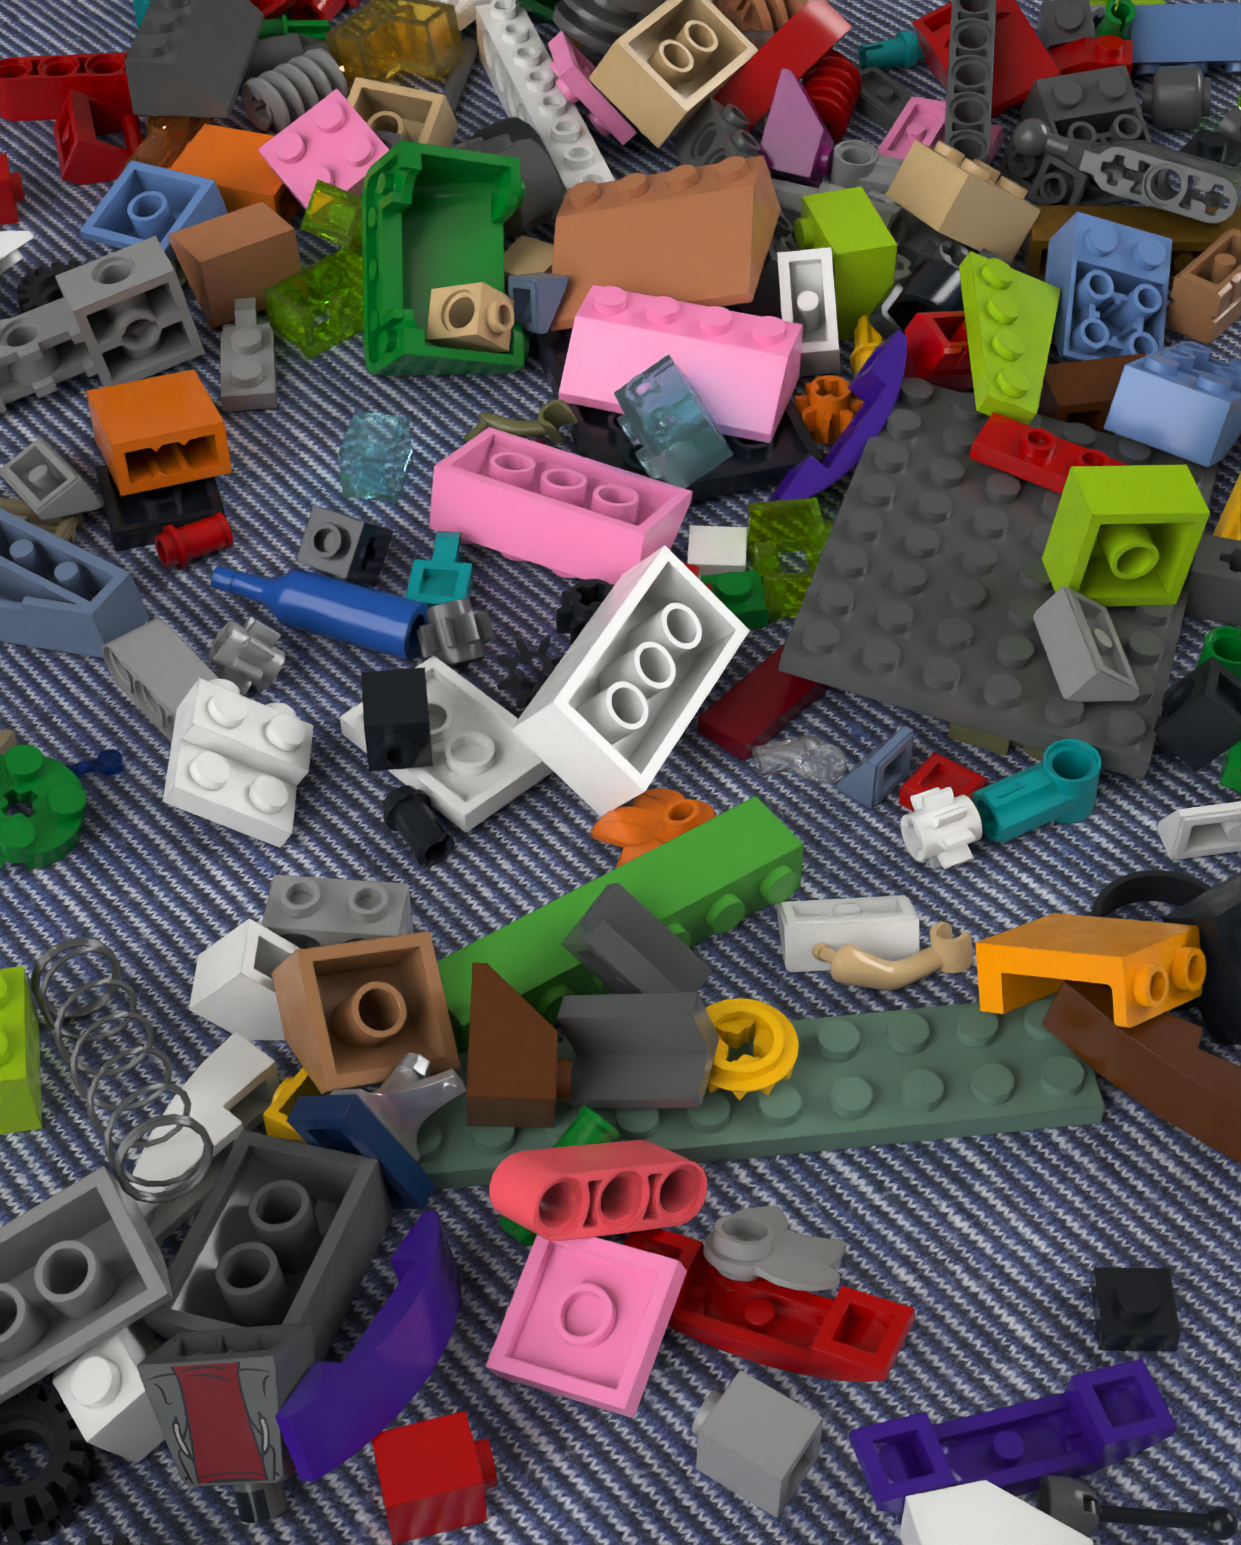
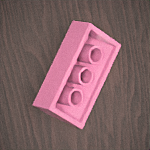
(734, 359)
(553, 506)

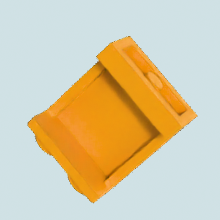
(1142, 961)

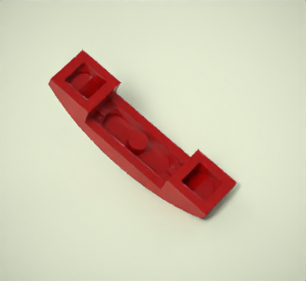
(793, 47)
(781, 1326)

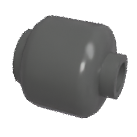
(1177, 97)

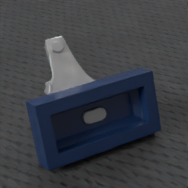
(382, 1124)

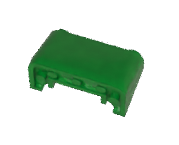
(429, 225)

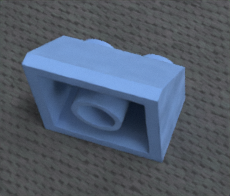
(152, 203)

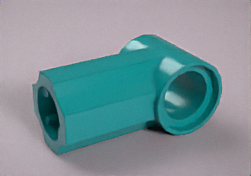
(1055, 789)

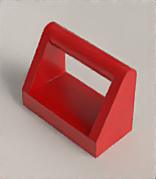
(79, 153)

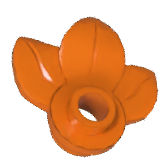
(651, 821)

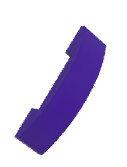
(878, 387)
(351, 1402)
(1070, 1434)

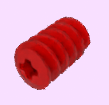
(834, 91)

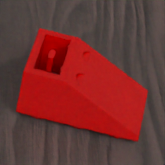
(1017, 52)

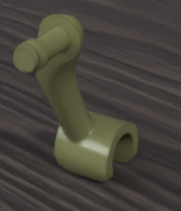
(550, 419)

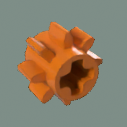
(827, 407)

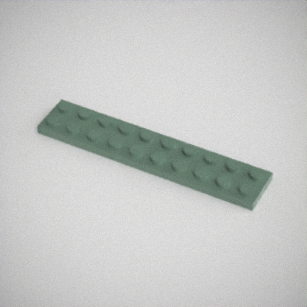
(851, 1087)

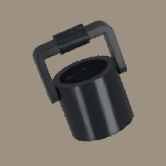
(929, 288)

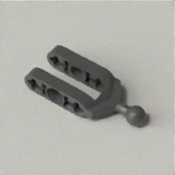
(1105, 164)

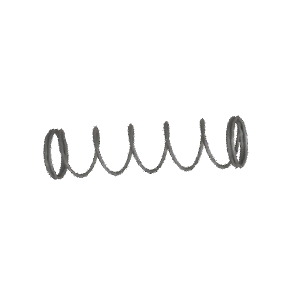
(129, 1141)

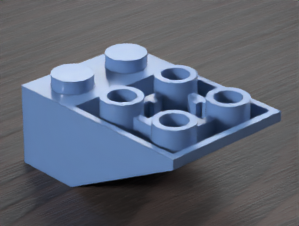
(1110, 288)
(1180, 403)

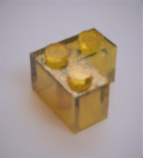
(396, 38)

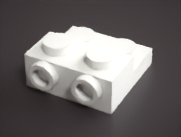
(237, 760)

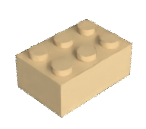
(671, 65)

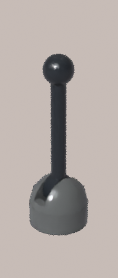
(1078, 1507)

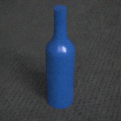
(333, 609)

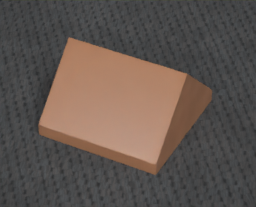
(236, 259)

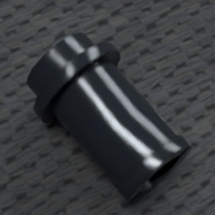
(410, 814)

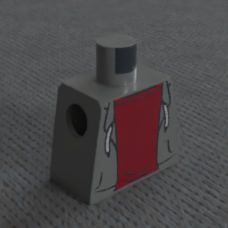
(220, 1404)

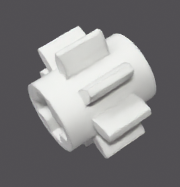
(941, 828)

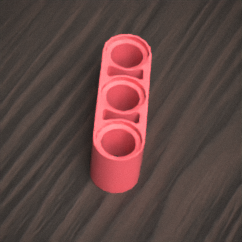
(597, 1189)

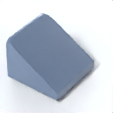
(536, 299)
(880, 769)

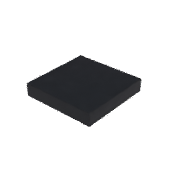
(142, 515)

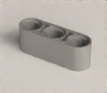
(155, 670)

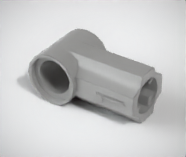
(859, 165)

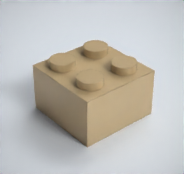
(963, 199)

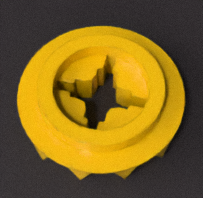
(773, 1046)

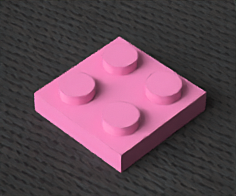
(573, 73)
(325, 145)
(587, 1321)

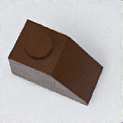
(511, 1058)

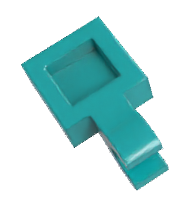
(444, 576)

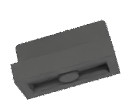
(632, 948)
(638, 1049)

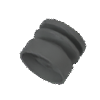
(600, 22)

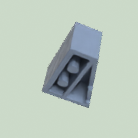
(61, 593)

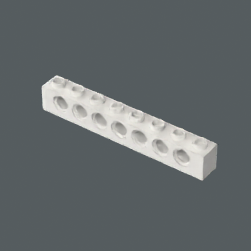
(527, 90)

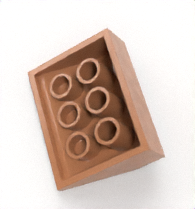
(668, 234)

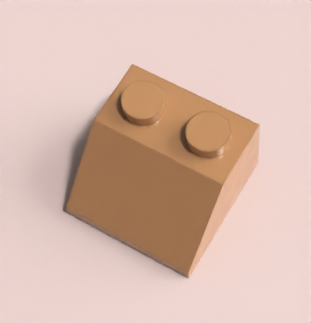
(363, 1007)

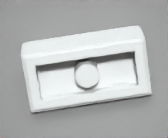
(1202, 831)
(874, 924)

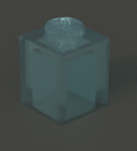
(375, 457)

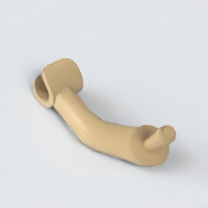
(863, 969)

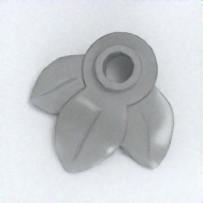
(760, 1245)

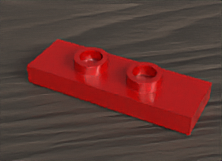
(1032, 453)

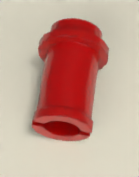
(193, 540)

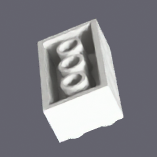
(631, 682)

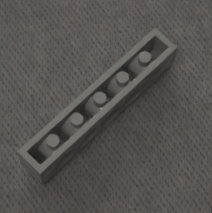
(723, 133)

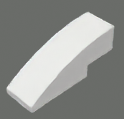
(226, 1097)

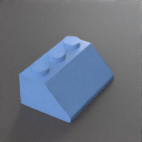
(1186, 37)

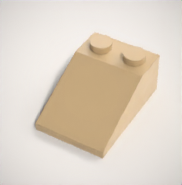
(405, 111)

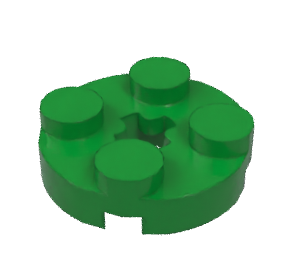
(56, 805)

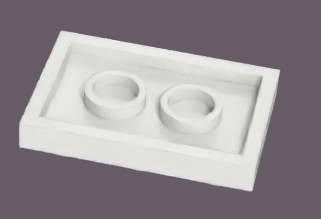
(474, 752)

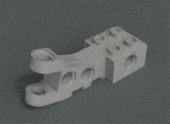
(114, 320)

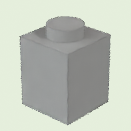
(756, 1442)

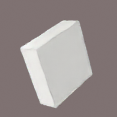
(717, 549)

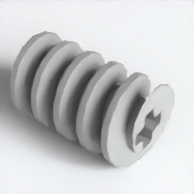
(291, 89)

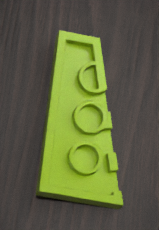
(1007, 335)

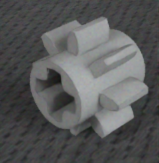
(247, 654)

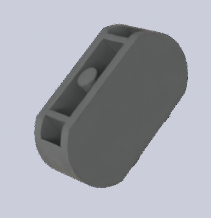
(541, 181)

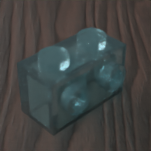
(670, 424)

